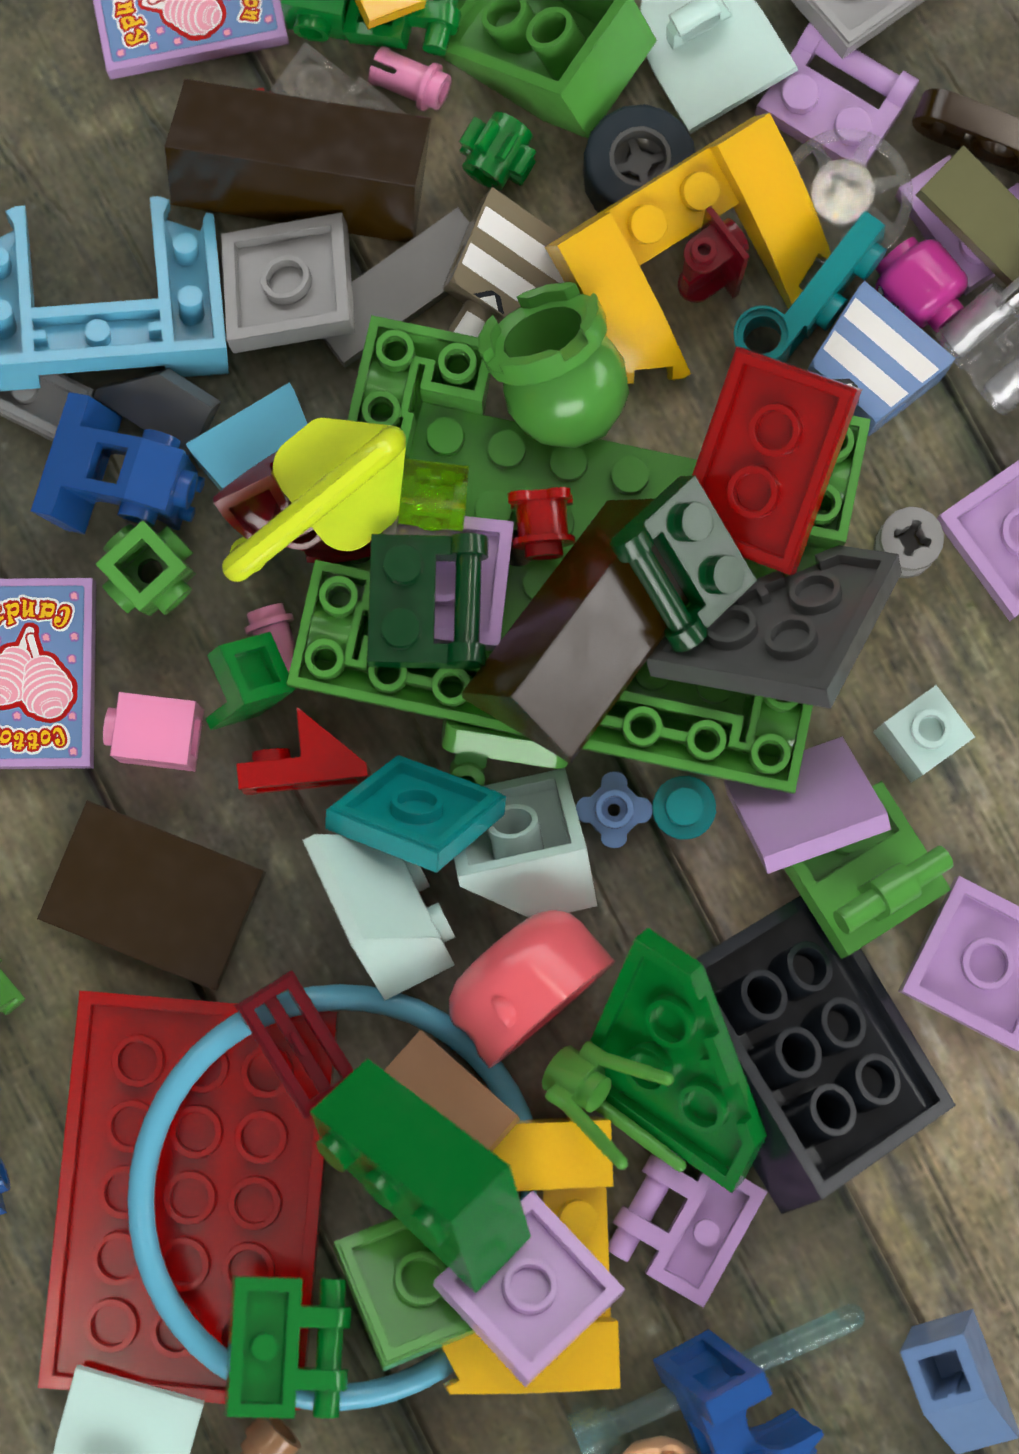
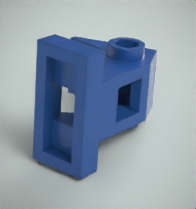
(152, 484)
(715, 1390)

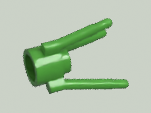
(579, 1082)

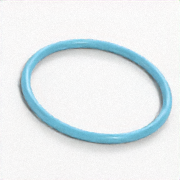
(154, 1131)

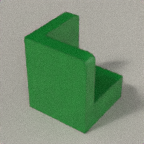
(250, 678)

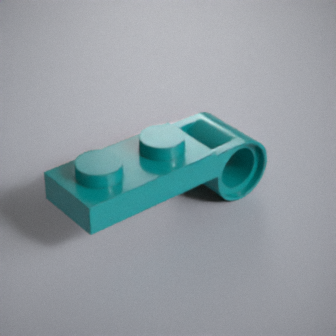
(822, 298)

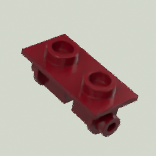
(714, 259)

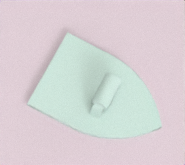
(713, 55)
(125, 1417)

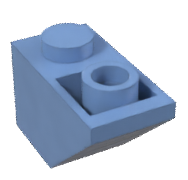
(958, 1383)

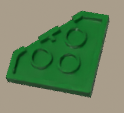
(670, 1020)

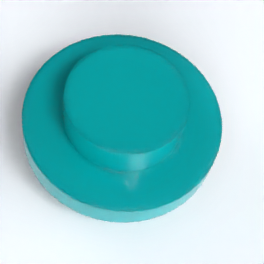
(684, 807)

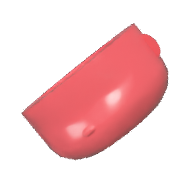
(525, 982)

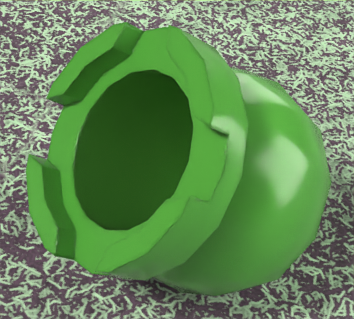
(557, 366)

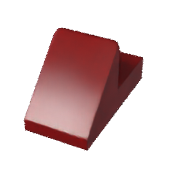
(321, 764)

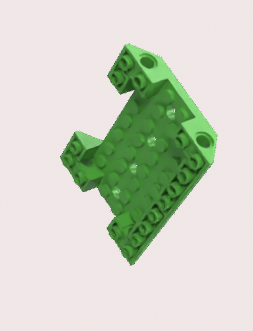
(437, 394)

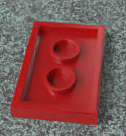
(773, 454)

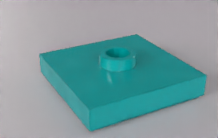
(416, 813)

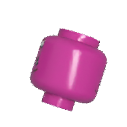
(922, 282)

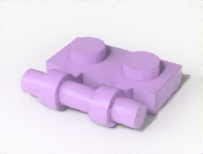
(701, 1235)

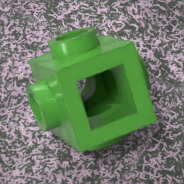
(126, 557)

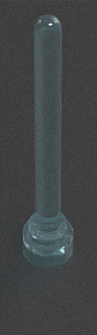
(601, 1429)

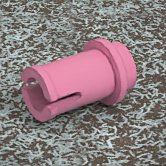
(412, 79)
(274, 619)

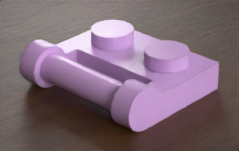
(812, 104)

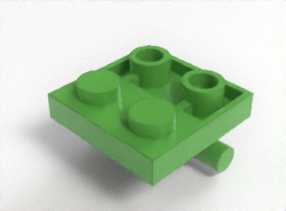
(871, 883)

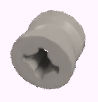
(913, 557)

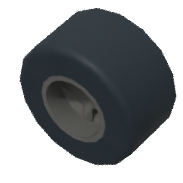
(632, 142)

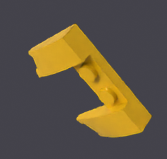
(739, 171)
(573, 1183)

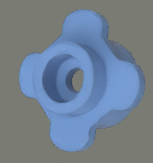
(614, 828)

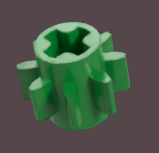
(497, 151)

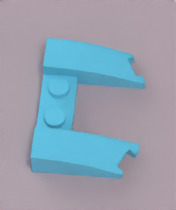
(174, 331)

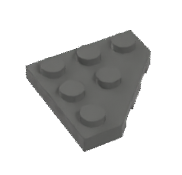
(791, 633)

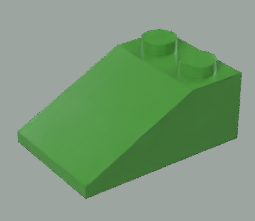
(553, 55)

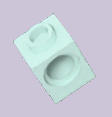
(923, 734)

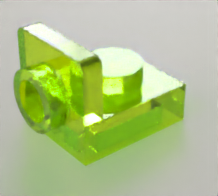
(433, 495)

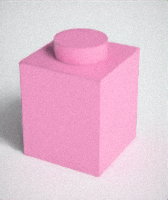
(154, 731)

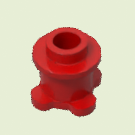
(542, 522)

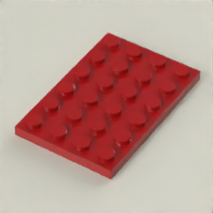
(230, 1189)

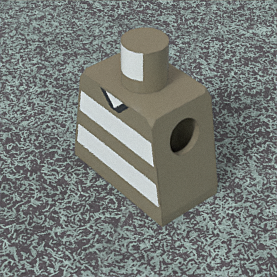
(498, 262)

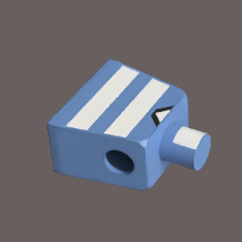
(882, 355)

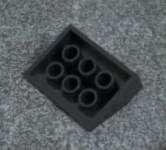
(820, 1055)

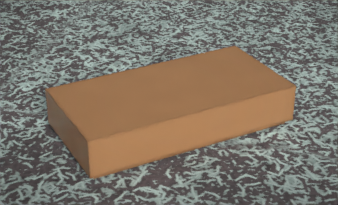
(452, 1091)

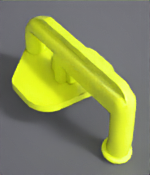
(340, 483)

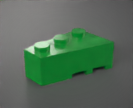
(424, 1172)

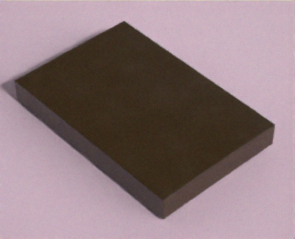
(151, 895)

